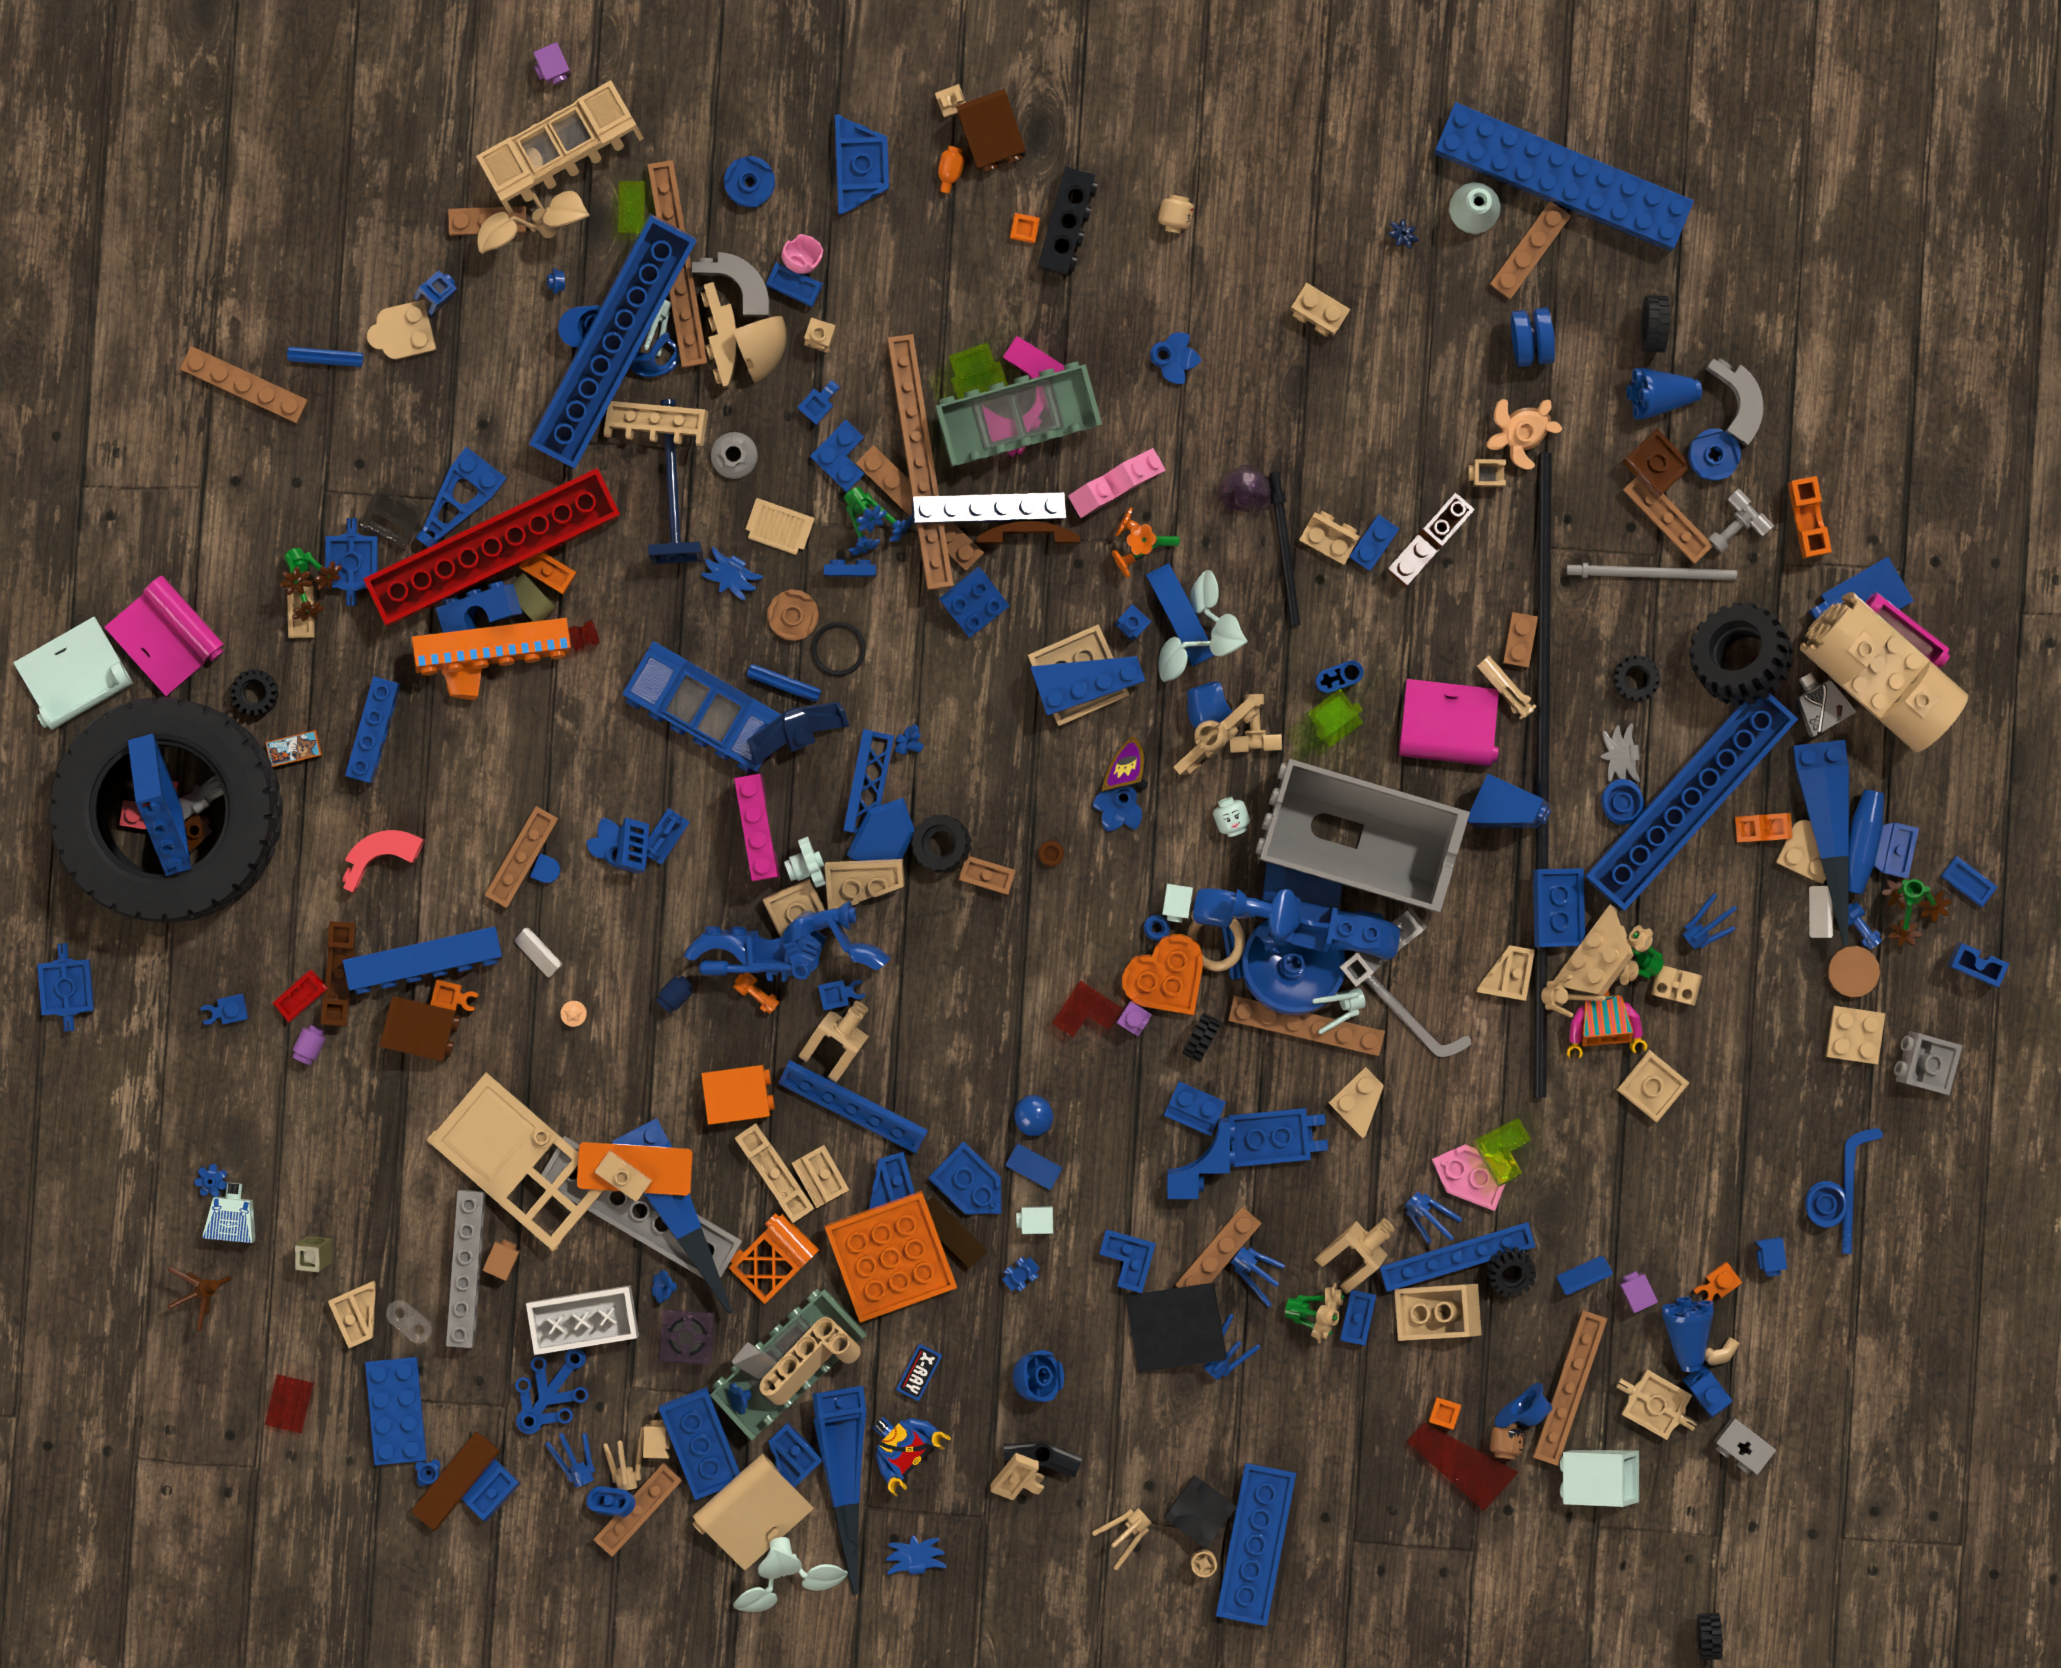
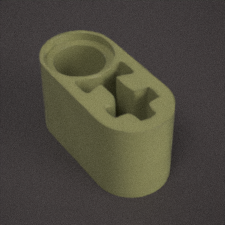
(531, 599)

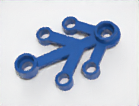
(548, 1394)

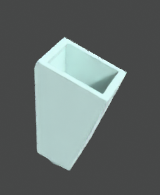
(1600, 1477)

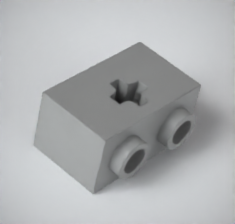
(1758, 1452)

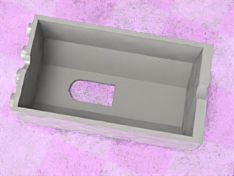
(1403, 847)

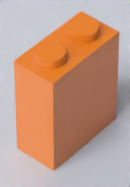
(737, 1094)

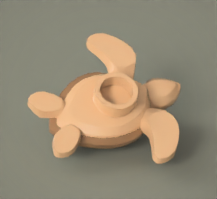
(1522, 430)

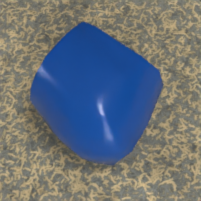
(1207, 703)

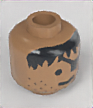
(1507, 1441)

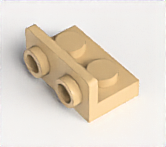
(1319, 310)
(1329, 537)

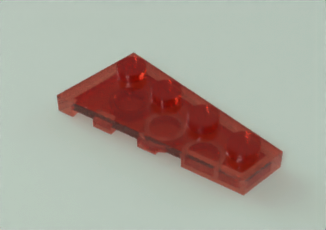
(1466, 1467)

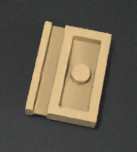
(820, 1176)

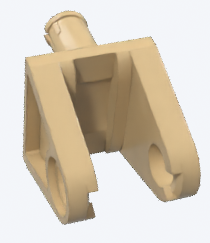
(844, 1031)
(1366, 1244)

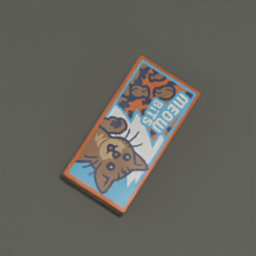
(293, 748)

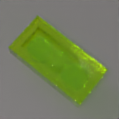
(631, 207)

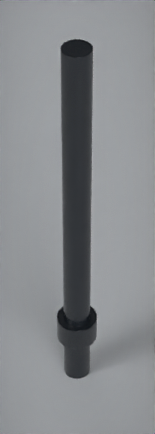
(1278, 498)

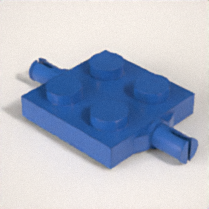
(357, 556)
(65, 987)

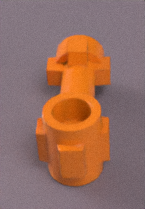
(746, 984)

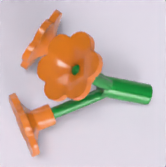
(1140, 540)

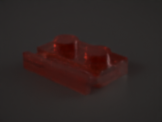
(289, 1403)

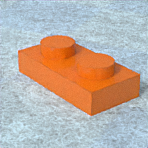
(549, 572)

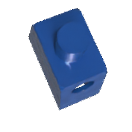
(1707, 1391)

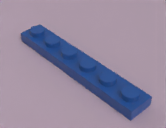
(852, 1106)
(1455, 1256)

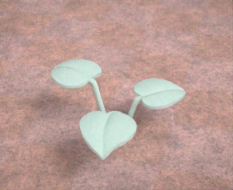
(1225, 635)
(781, 1563)

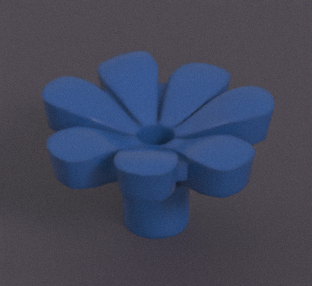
(909, 740)
(215, 1176)

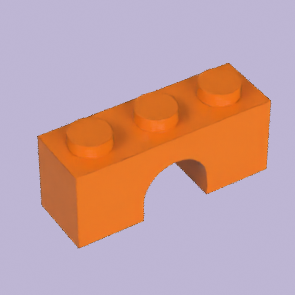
(1806, 508)

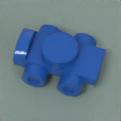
(1025, 1270)

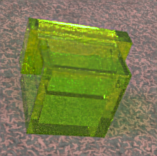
(975, 370)
(1335, 718)

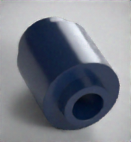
(675, 993)

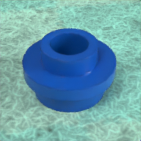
(556, 281)
(1148, 927)

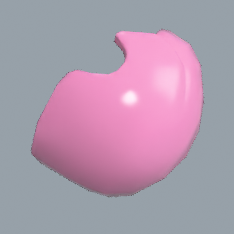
(802, 254)

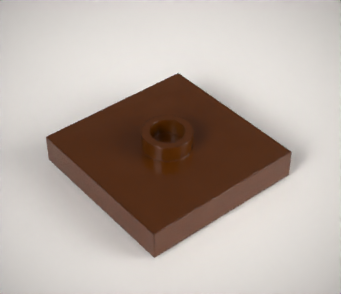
(1656, 463)

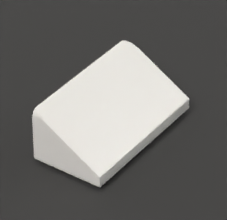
(1820, 912)
(538, 952)

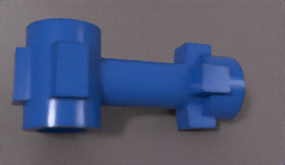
(1855, 913)

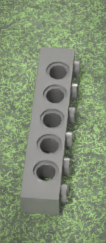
(466, 1268)

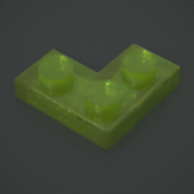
(1496, 1150)

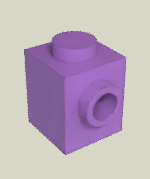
(552, 64)

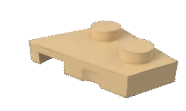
(1509, 974)
(1358, 1101)
(356, 1313)

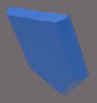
(883, 833)
(969, 1182)

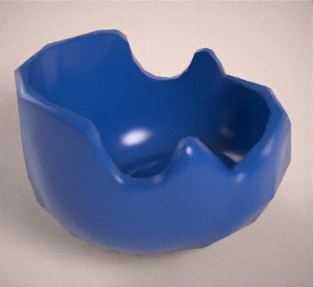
(1033, 1115)

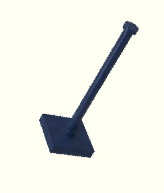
(675, 550)

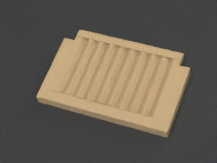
(779, 526)

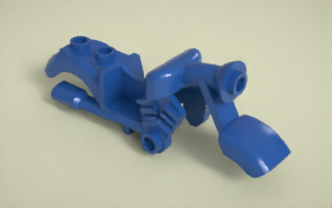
(1300, 922)
(791, 954)

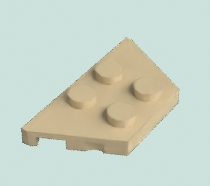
(1599, 956)

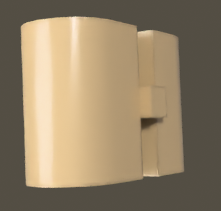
(1677, 985)

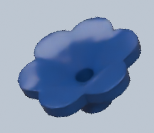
(662, 1286)
(738, 1398)

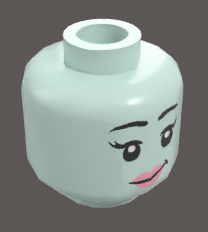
(1231, 817)

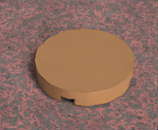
(793, 615)
(1853, 971)

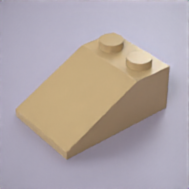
(1438, 1312)

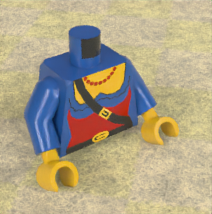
(904, 1447)

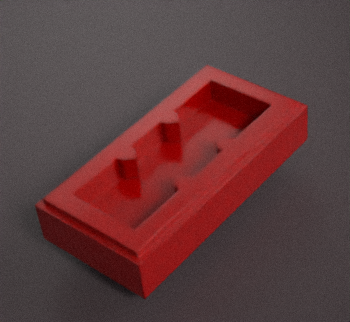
(300, 996)

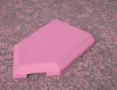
(1467, 1177)

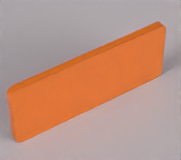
(665, 1166)

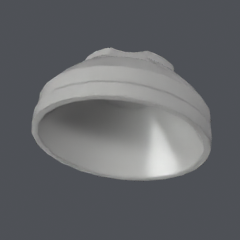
(736, 469)

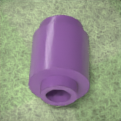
(309, 1044)

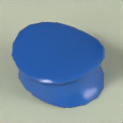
(1622, 801)
(1826, 1204)

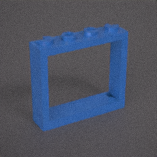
(165, 813)

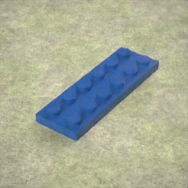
(1256, 1544)

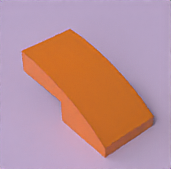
(1764, 827)

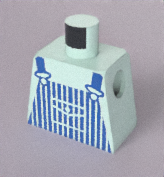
(231, 1217)

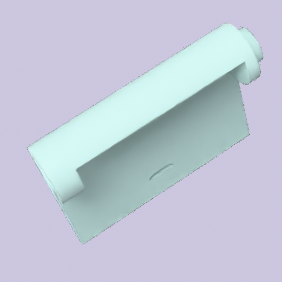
(77, 677)

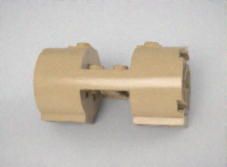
(1884, 672)

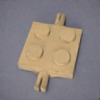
(1656, 1404)

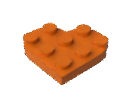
(1167, 977)

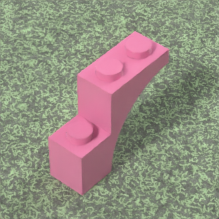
(1116, 482)

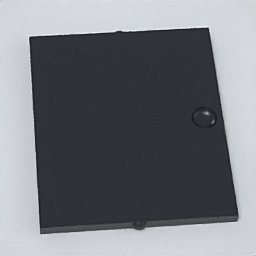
(1176, 1327)

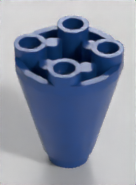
(1660, 392)
(1689, 1330)

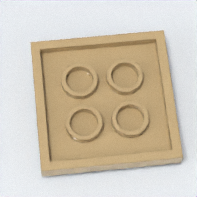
(1080, 647)

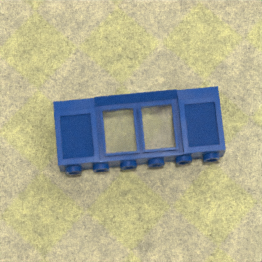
(698, 704)

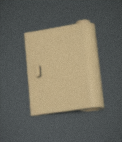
(752, 1512)

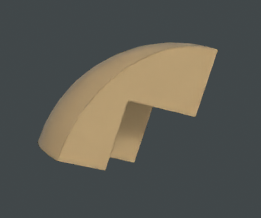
(762, 345)

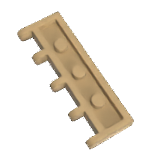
(656, 420)

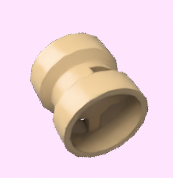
(1205, 1566)

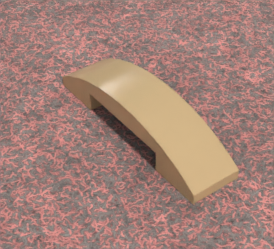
(774, 1173)

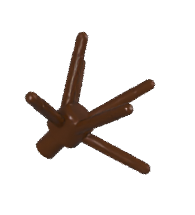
(203, 1290)

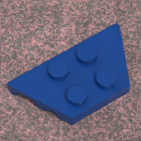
(860, 164)

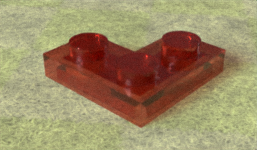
(1086, 1002)

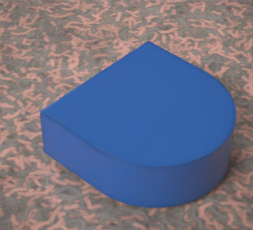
(546, 869)

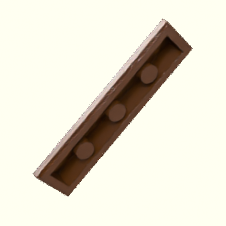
(455, 1481)

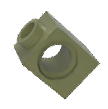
(313, 1254)

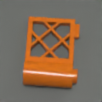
(784, 1239)

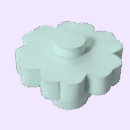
(806, 864)

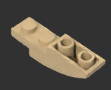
(724, 344)

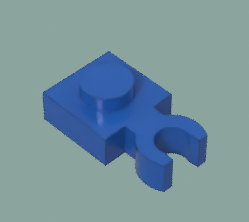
(836, 994)
(230, 1010)

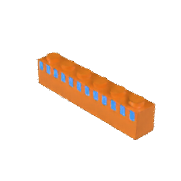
(490, 646)

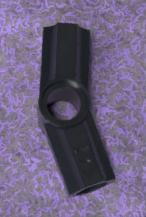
(1059, 1458)

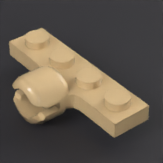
(1213, 736)

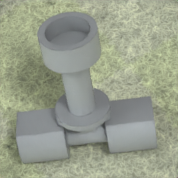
(1745, 516)

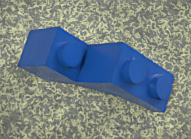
(1185, 1180)

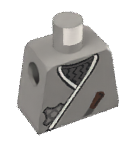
(1822, 705)

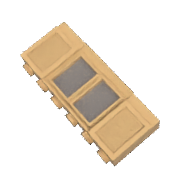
(558, 144)

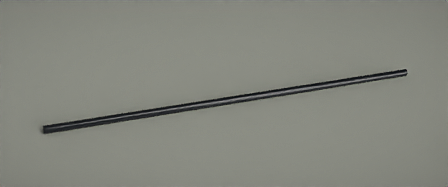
(1542, 751)

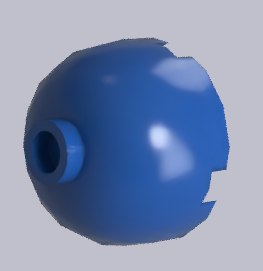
(1038, 1376)

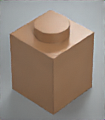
(502, 1259)

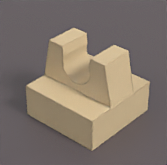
(949, 99)

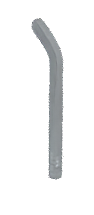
(1408, 1019)

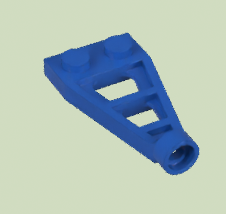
(477, 472)

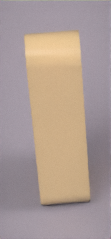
(782, 1383)

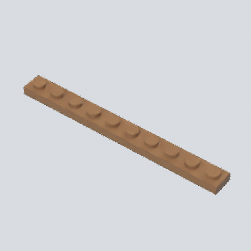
(919, 456)

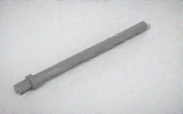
(1650, 572)

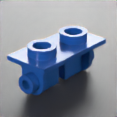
(665, 835)

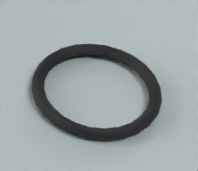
(862, 646)

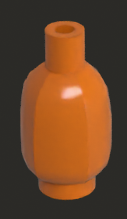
(950, 167)

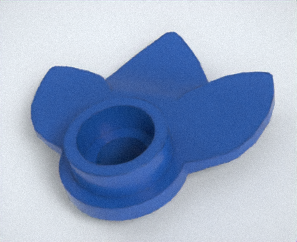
(1179, 357)
(1117, 811)
(607, 840)

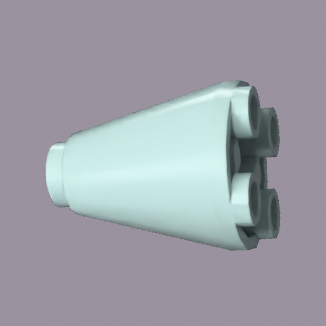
(1470, 217)

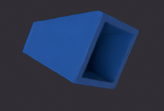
(1507, 806)

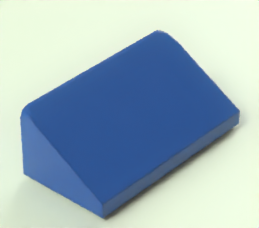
(1034, 1166)
(1584, 1275)

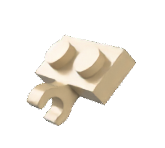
(1016, 1475)

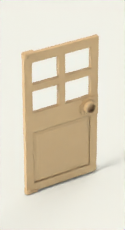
(498, 1144)

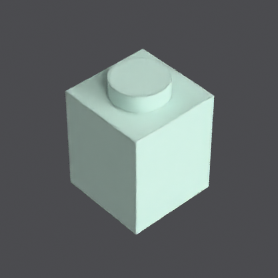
(1177, 902)
(1036, 1220)

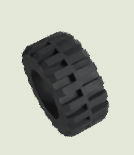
(1724, 629)

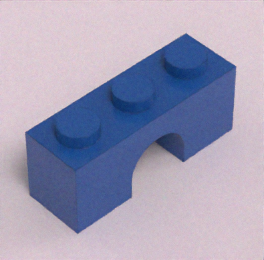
(498, 602)

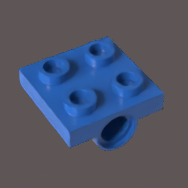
(974, 602)

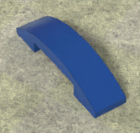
(1179, 612)

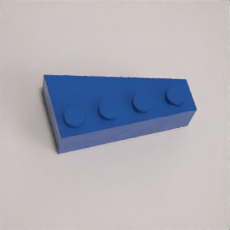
(1077, 683)

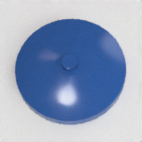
(1291, 978)

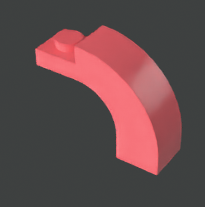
(378, 844)

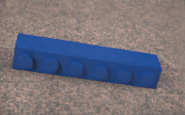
(422, 958)

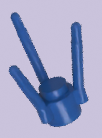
(1698, 934)
(1419, 1206)
(1245, 1261)
(1220, 1368)
(580, 1473)

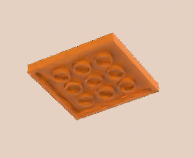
(890, 1256)

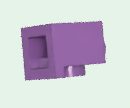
(1134, 1018)

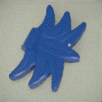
(730, 573)
(915, 1556)

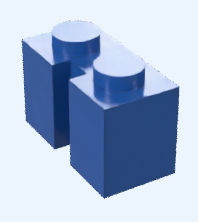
(1987, 970)

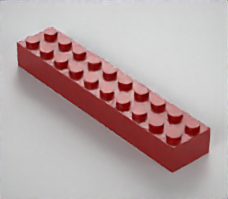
(492, 547)

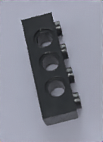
(1071, 181)

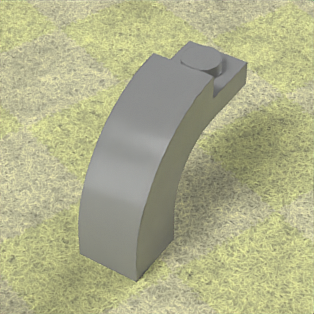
(755, 294)
(1748, 397)
(1363, 965)

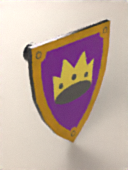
(1127, 767)

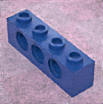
(373, 729)

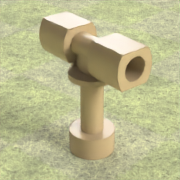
(1255, 737)

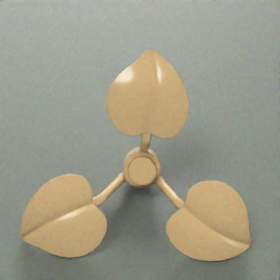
(501, 229)

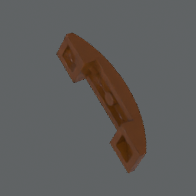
(1061, 534)
(338, 996)

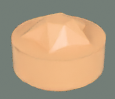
(573, 1013)

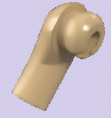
(1723, 1355)

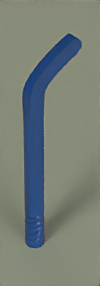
(1849, 1167)

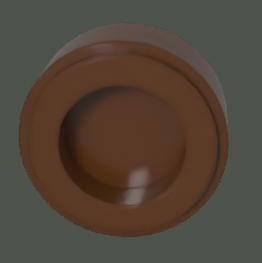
(1051, 853)

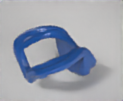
(645, 364)

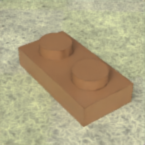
(1520, 640)
(987, 875)

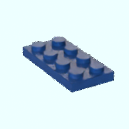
(396, 1410)
(700, 1442)

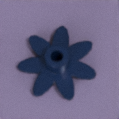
(1403, 234)

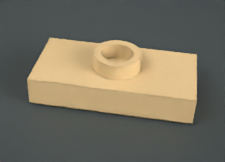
(623, 1176)

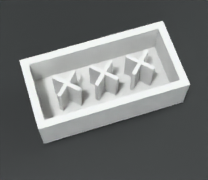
(582, 1320)

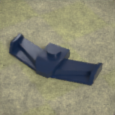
(796, 729)

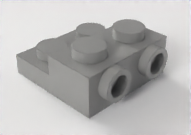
(1928, 1062)

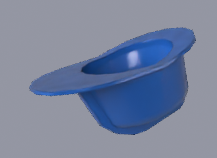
(576, 323)
(1526, 1409)

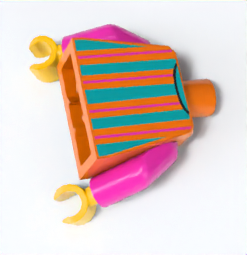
(1605, 1023)

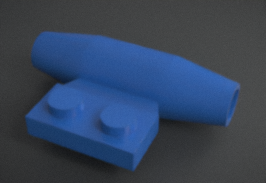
(1877, 845)

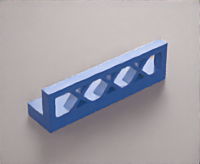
(860, 774)

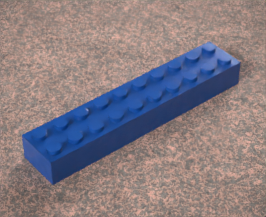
(1563, 177)
(612, 341)
(1689, 800)

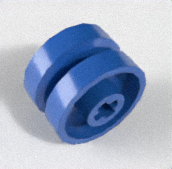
(1532, 337)

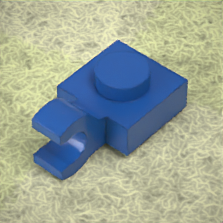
(816, 404)

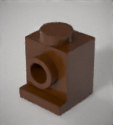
(205, 830)

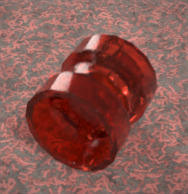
(584, 635)

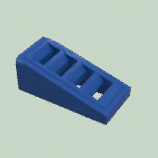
(623, 852)

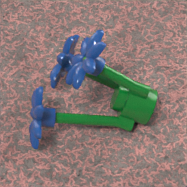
(858, 503)

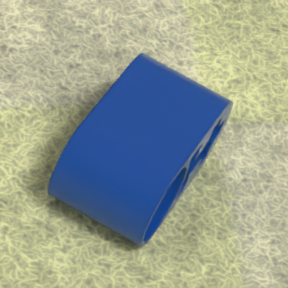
(1330, 672)

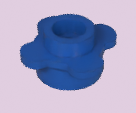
(423, 1467)

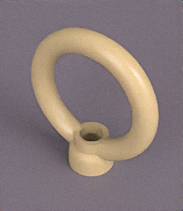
(1234, 956)

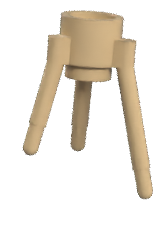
(1556, 996)
(626, 1477)
(1136, 1523)

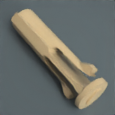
(1517, 700)

